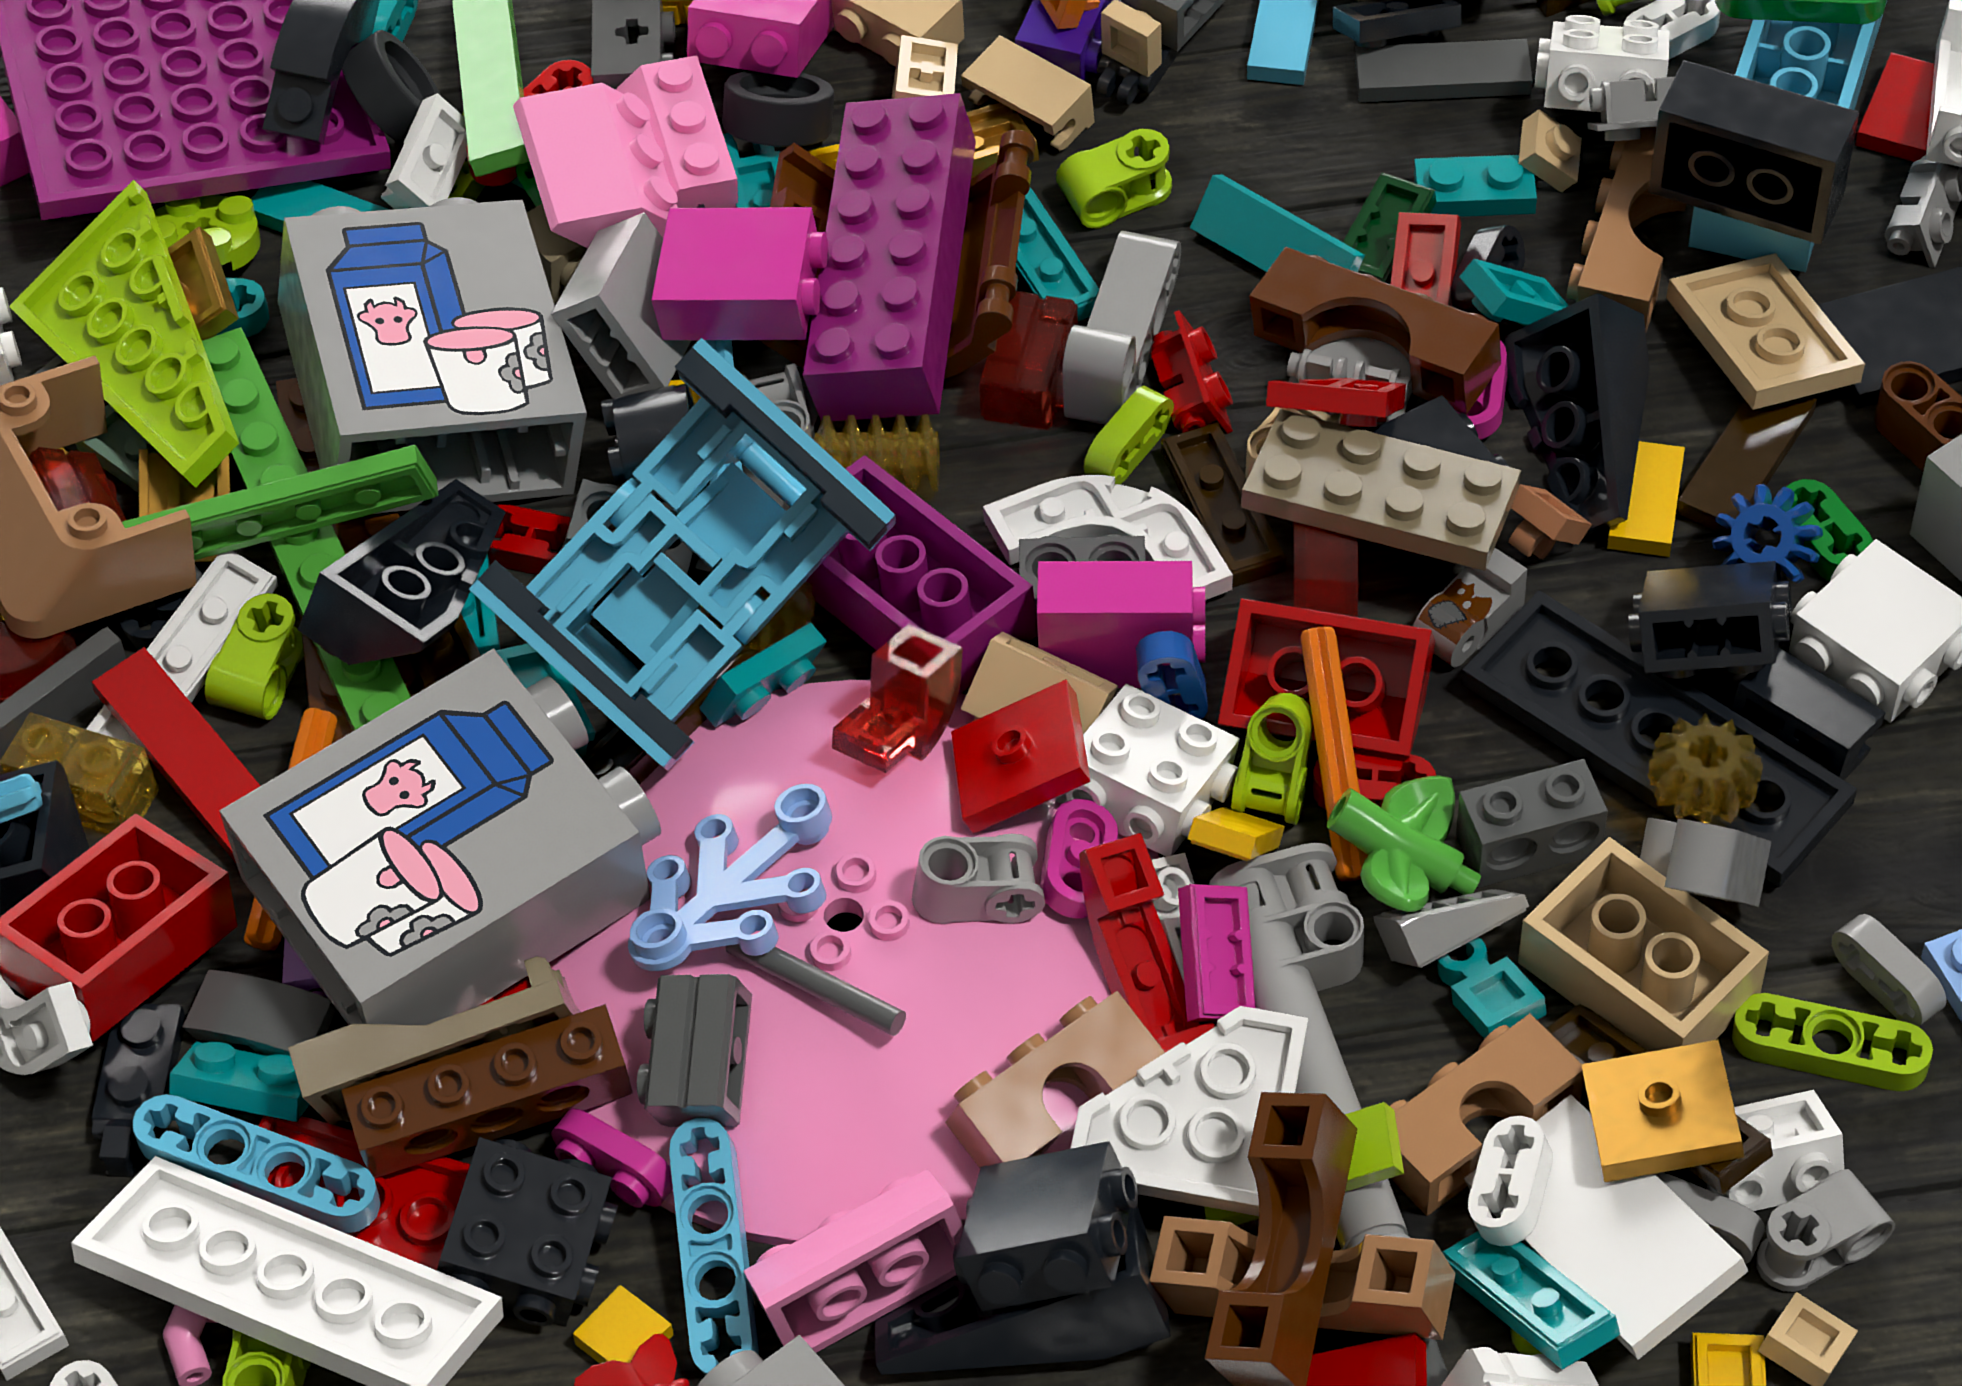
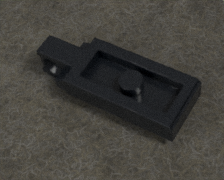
(134, 1069)

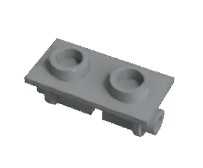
(1625, 107)
(1927, 211)

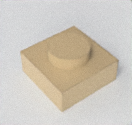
(1131, 37)
(1550, 150)
(1807, 1340)

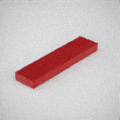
(175, 739)

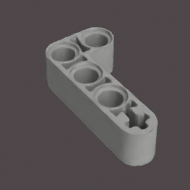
(1113, 352)
(1707, 859)

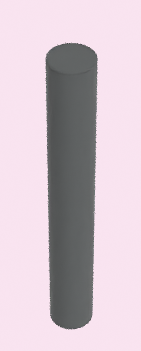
(826, 988)

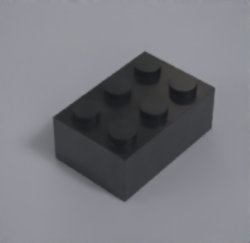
(1752, 151)

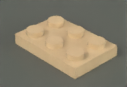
(1765, 331)

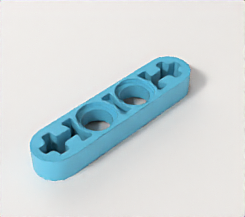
(260, 1156)
(719, 1249)

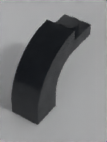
(310, 61)

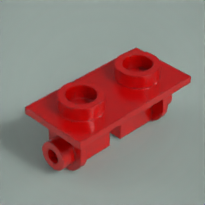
(1187, 358)

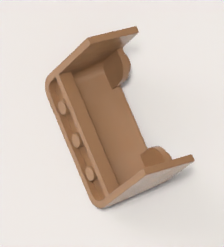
(81, 559)

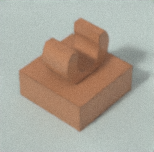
(1544, 522)

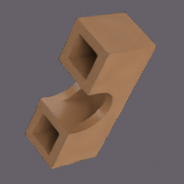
(1094, 1051)
(1510, 1075)

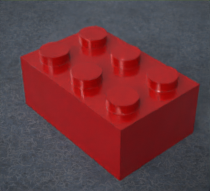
(117, 922)

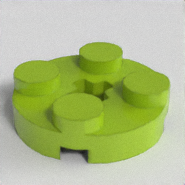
(227, 219)

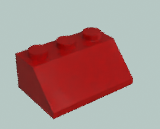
(1380, 662)

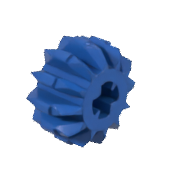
(1762, 517)

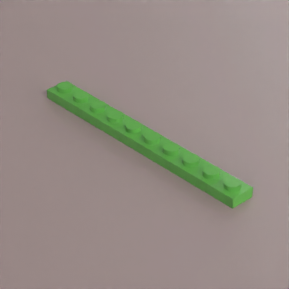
(269, 455)

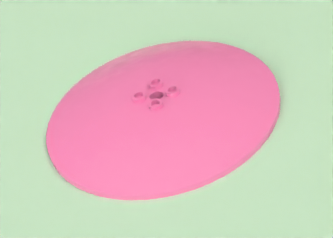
(825, 1096)

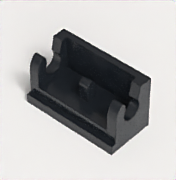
(1809, 713)

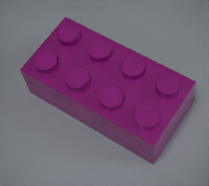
(923, 577)

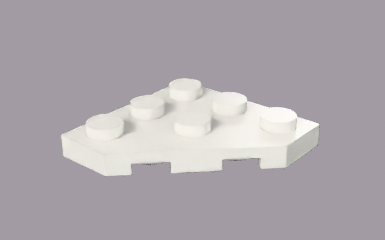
(1194, 1110)

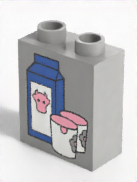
(433, 339)
(444, 847)

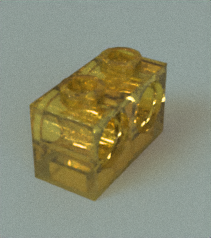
(104, 773)

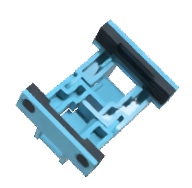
(728, 526)

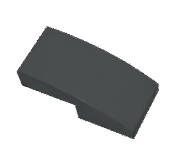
(257, 1013)

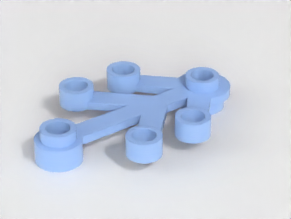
(669, 935)

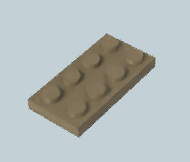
(1381, 489)

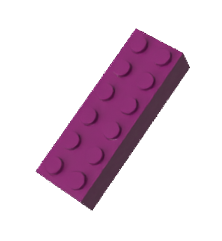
(891, 258)

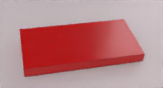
(414, 1202)

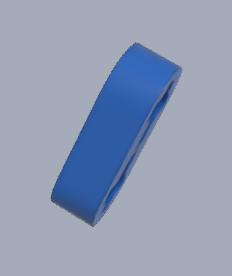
(1181, 676)

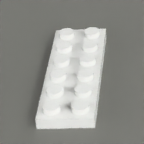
(287, 1279)

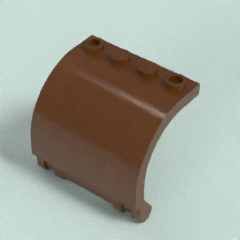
(988, 247)

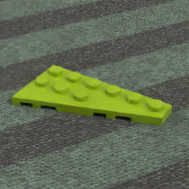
(124, 303)

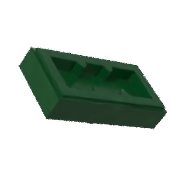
(1377, 222)

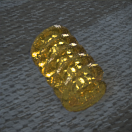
(895, 451)

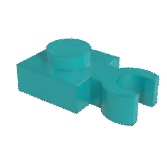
(1487, 992)

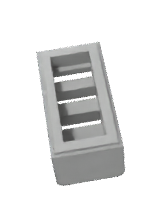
(1445, 924)

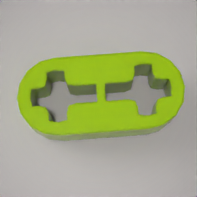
(1129, 435)

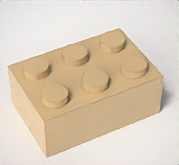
(1641, 952)

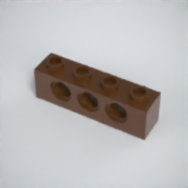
(487, 1091)

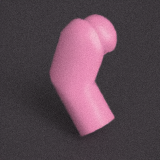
(185, 1346)

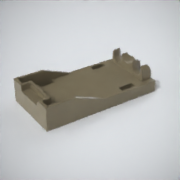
(375, 1050)

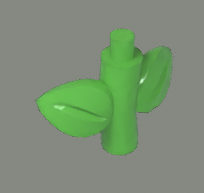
(1405, 842)

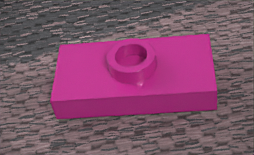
(1215, 950)

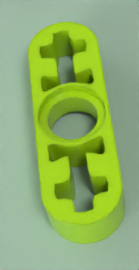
(1855, 1026)

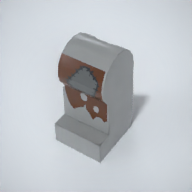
(1474, 607)

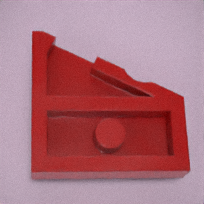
(1357, 400)

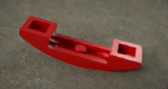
(1130, 939)

